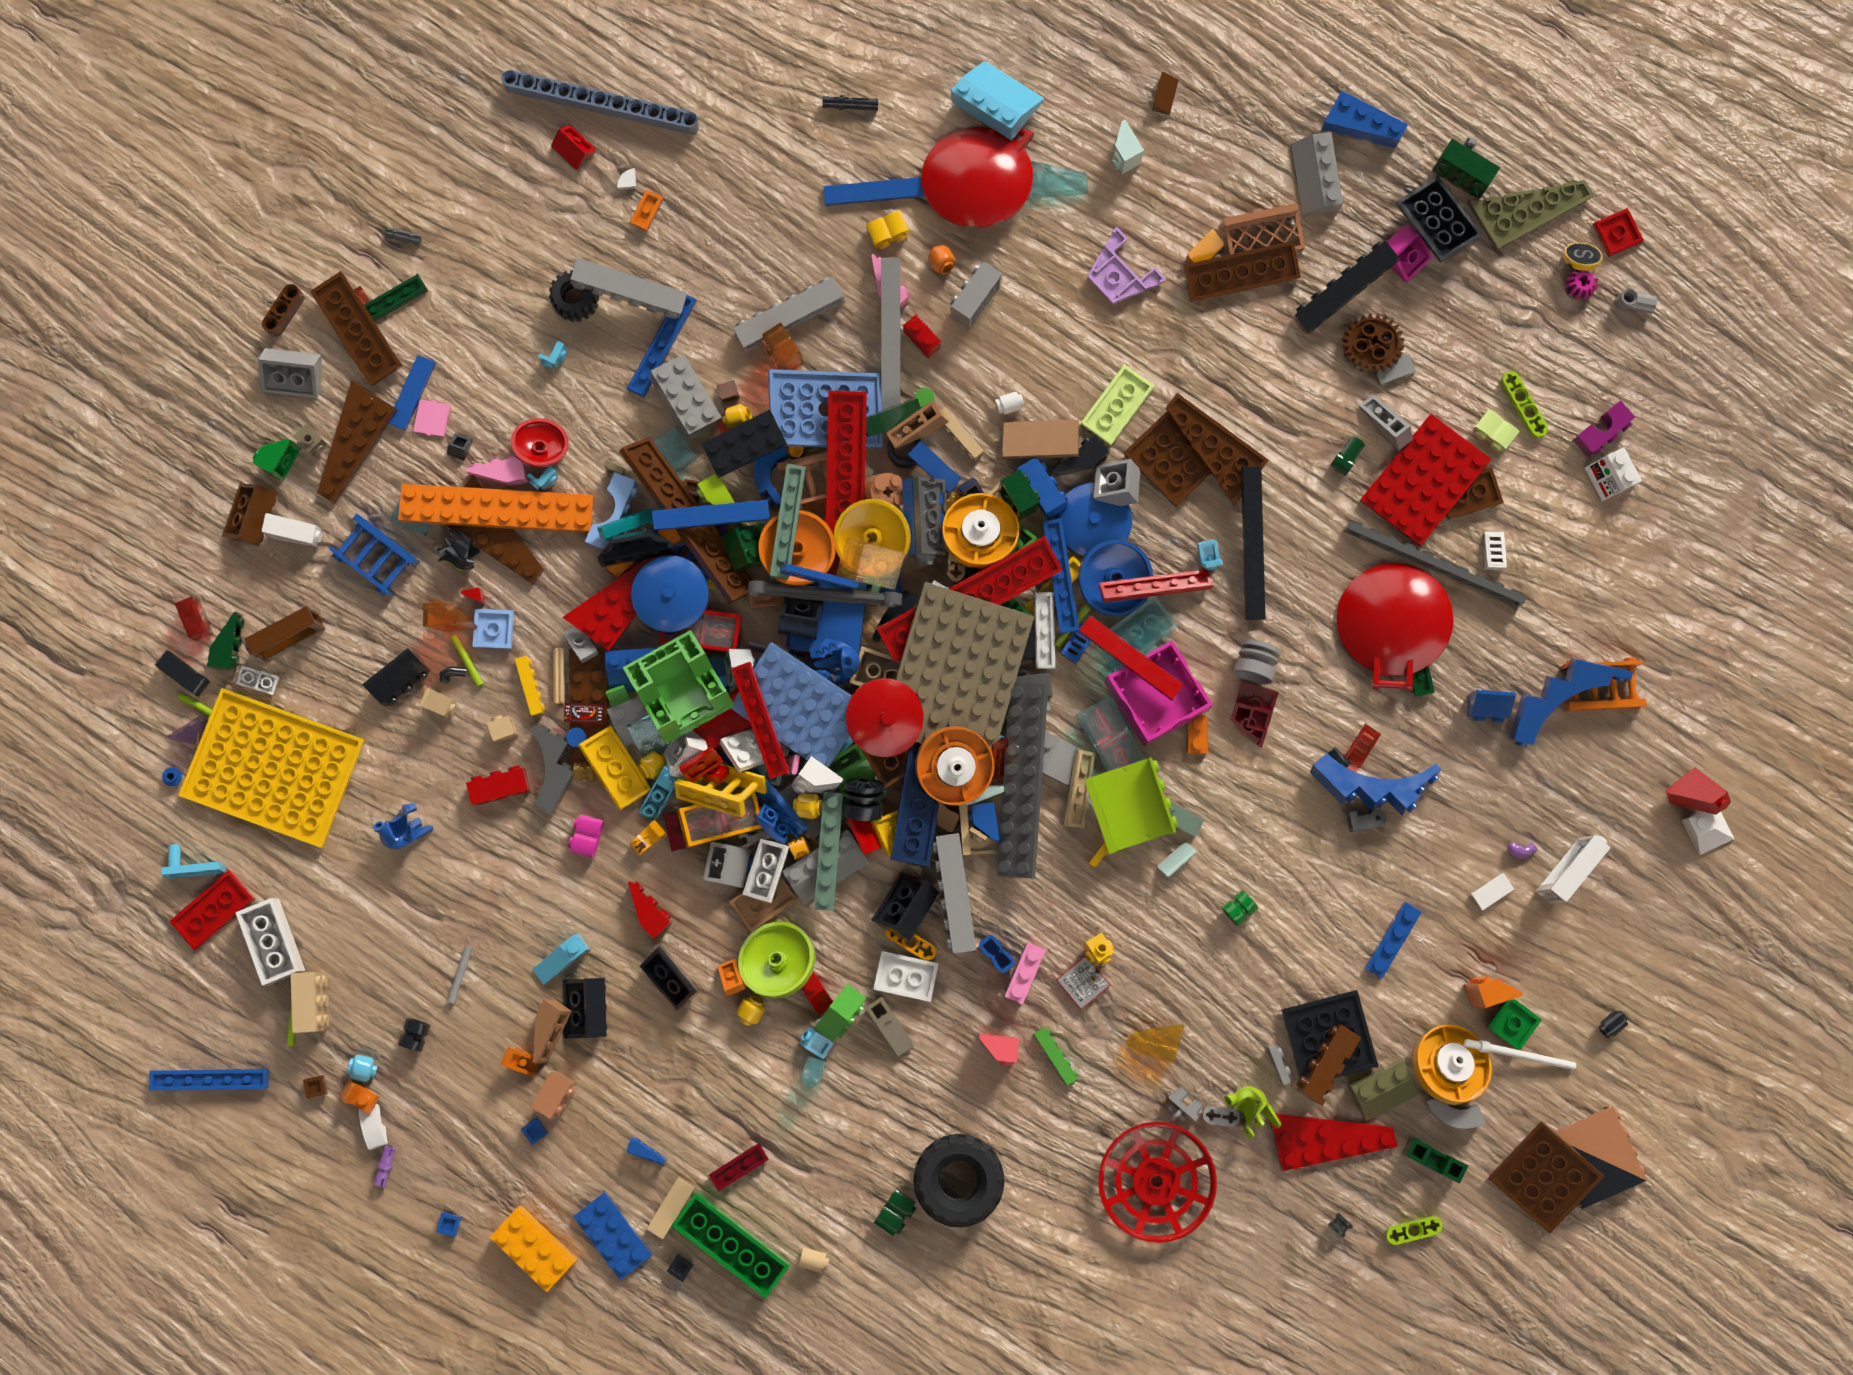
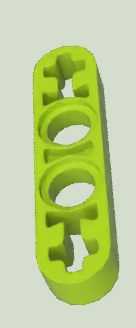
(1521, 406)

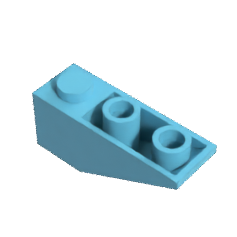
(659, 795)

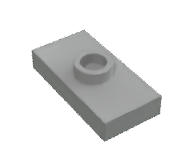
(580, 644)

